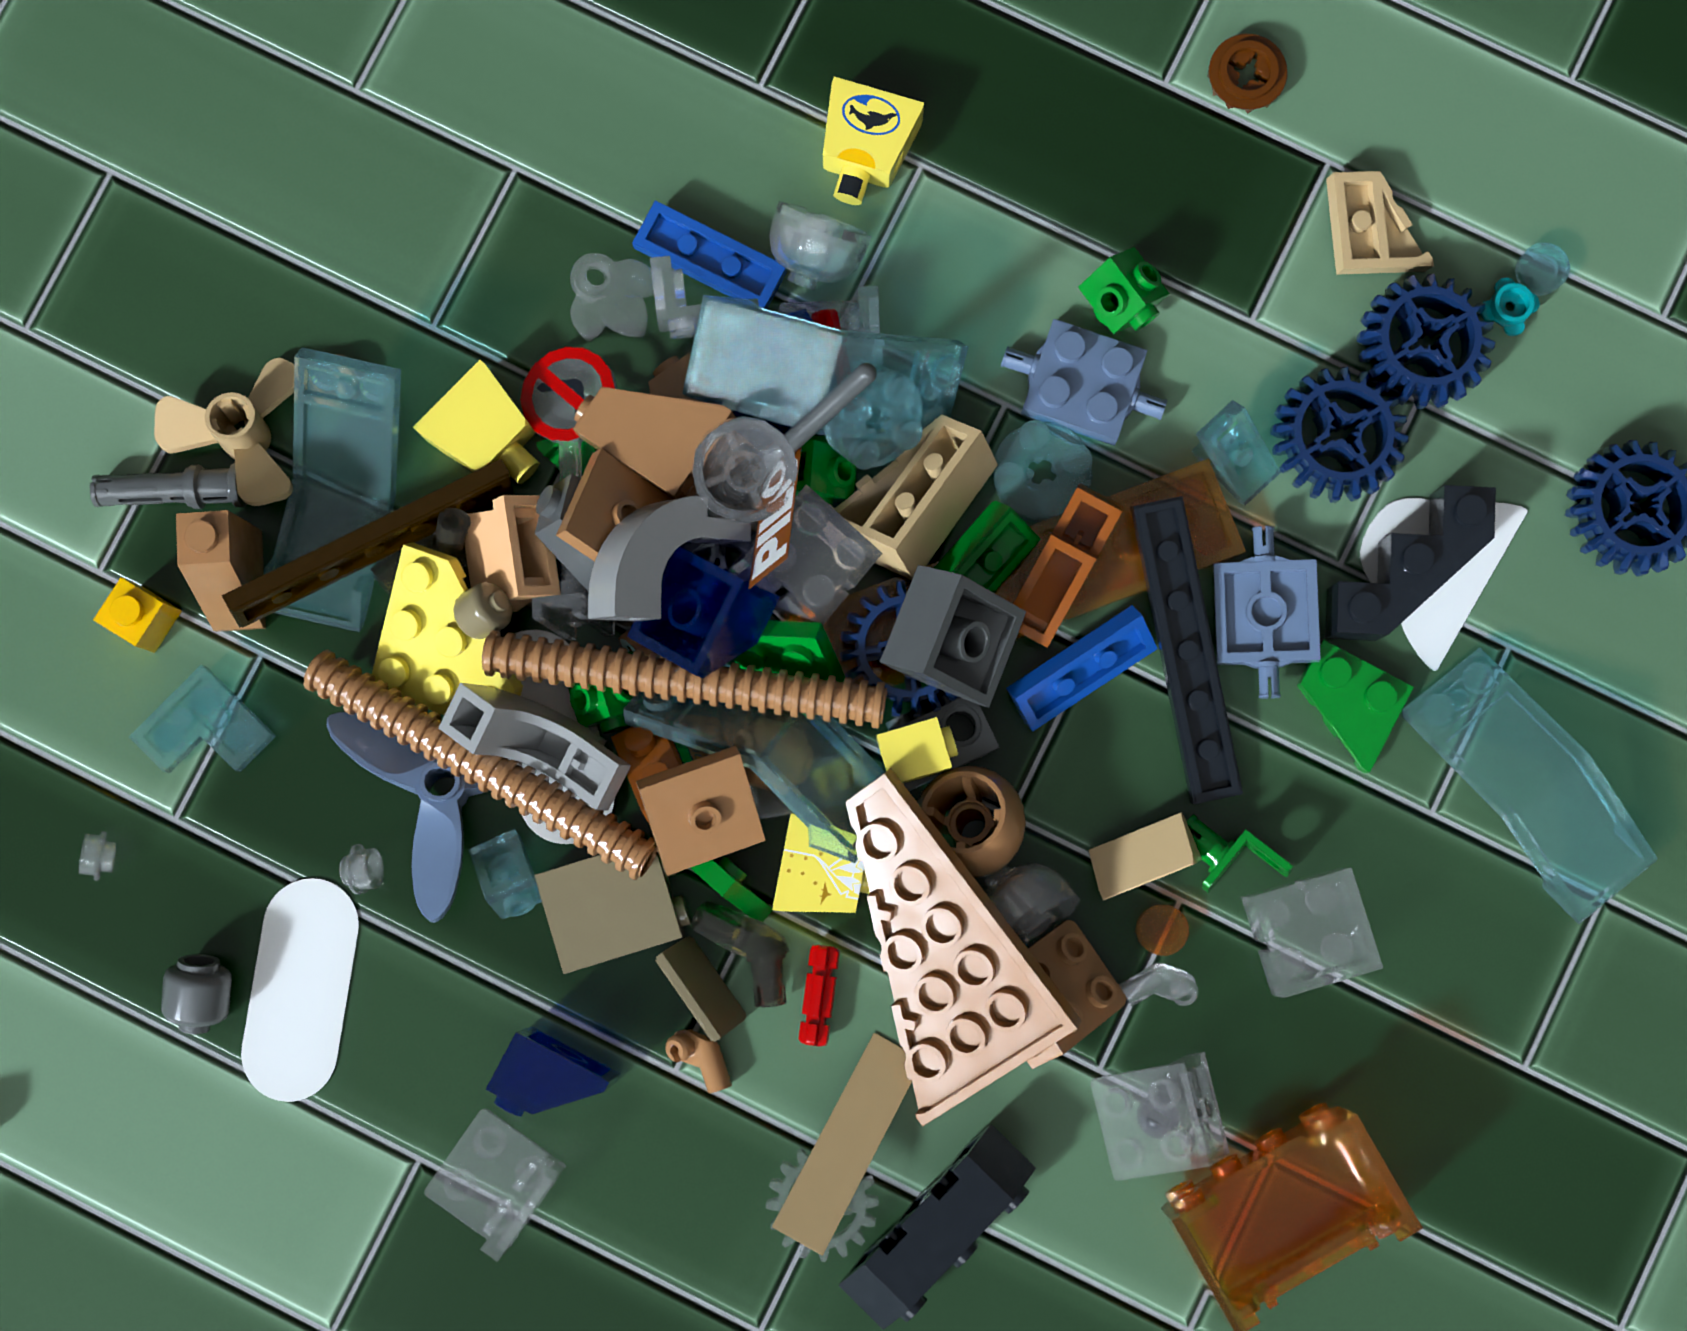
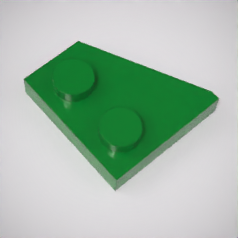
(727, 881)

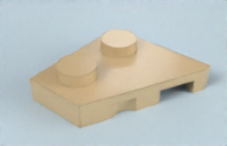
(1370, 228)

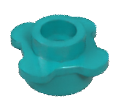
(1522, 299)

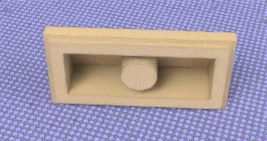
(1144, 856)

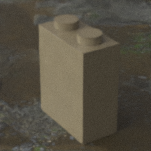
(607, 914)

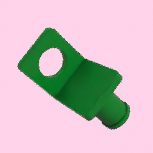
(1221, 854)

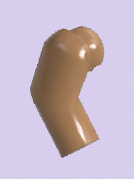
(702, 1053)

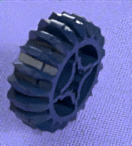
(1416, 324)
(1348, 451)
(1651, 523)
(863, 654)

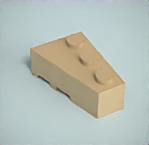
(920, 494)

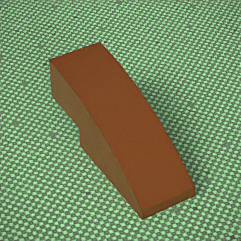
(1065, 562)

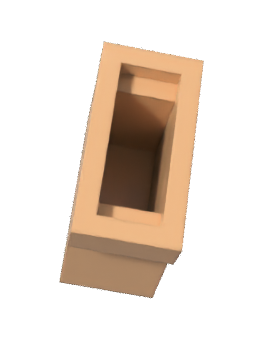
(508, 553)

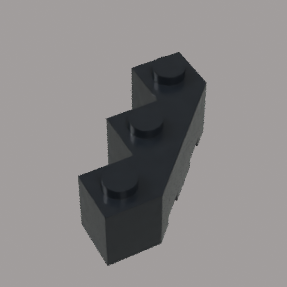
(1413, 565)
(939, 1228)

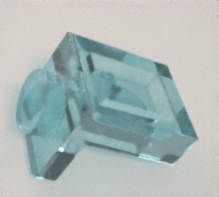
(506, 875)

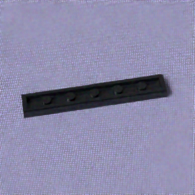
(1186, 650)

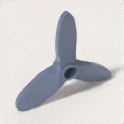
(439, 826)

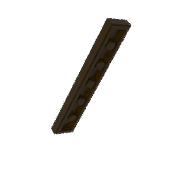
(365, 545)

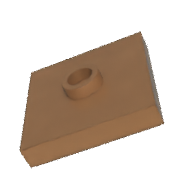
(603, 500)
(701, 810)

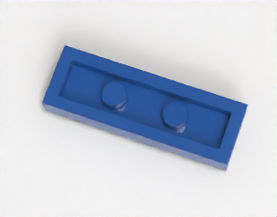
(709, 255)
(1082, 668)

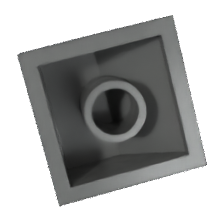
(953, 635)

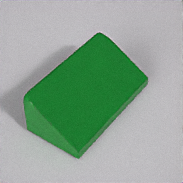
(991, 547)

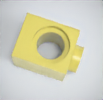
(917, 749)

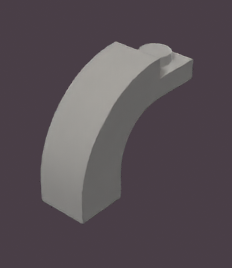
(635, 553)
(528, 732)

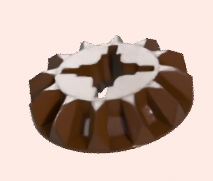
(1238, 52)

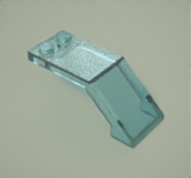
(787, 365)
(340, 473)
(802, 760)
(1535, 782)

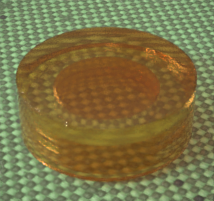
(1162, 930)

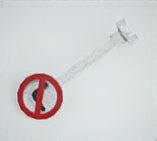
(549, 405)

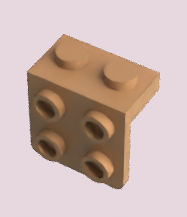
(1081, 980)

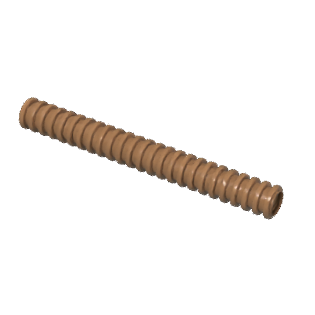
(660, 676)
(498, 774)

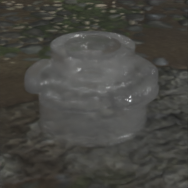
(97, 855)
(362, 869)

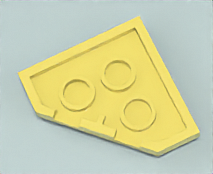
(420, 641)

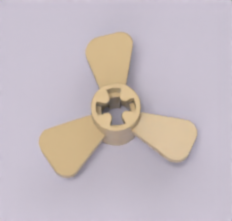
(188, 426)

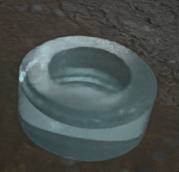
(1542, 268)

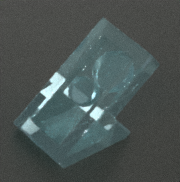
(1236, 453)

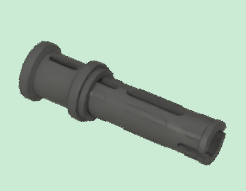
(193, 486)

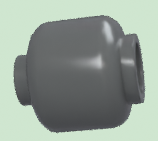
(196, 993)

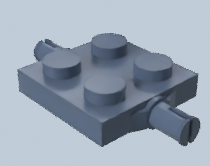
(1084, 382)
(1266, 612)

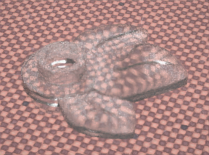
(614, 303)

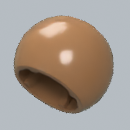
(1001, 834)

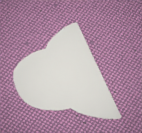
(1439, 619)

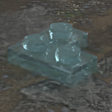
(198, 712)

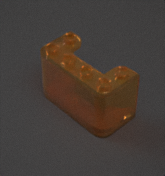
(1287, 1211)

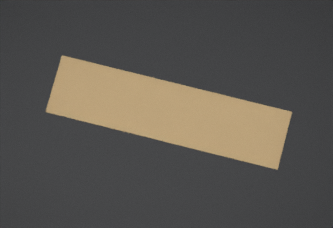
(845, 1146)

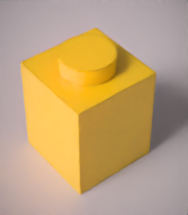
(137, 615)

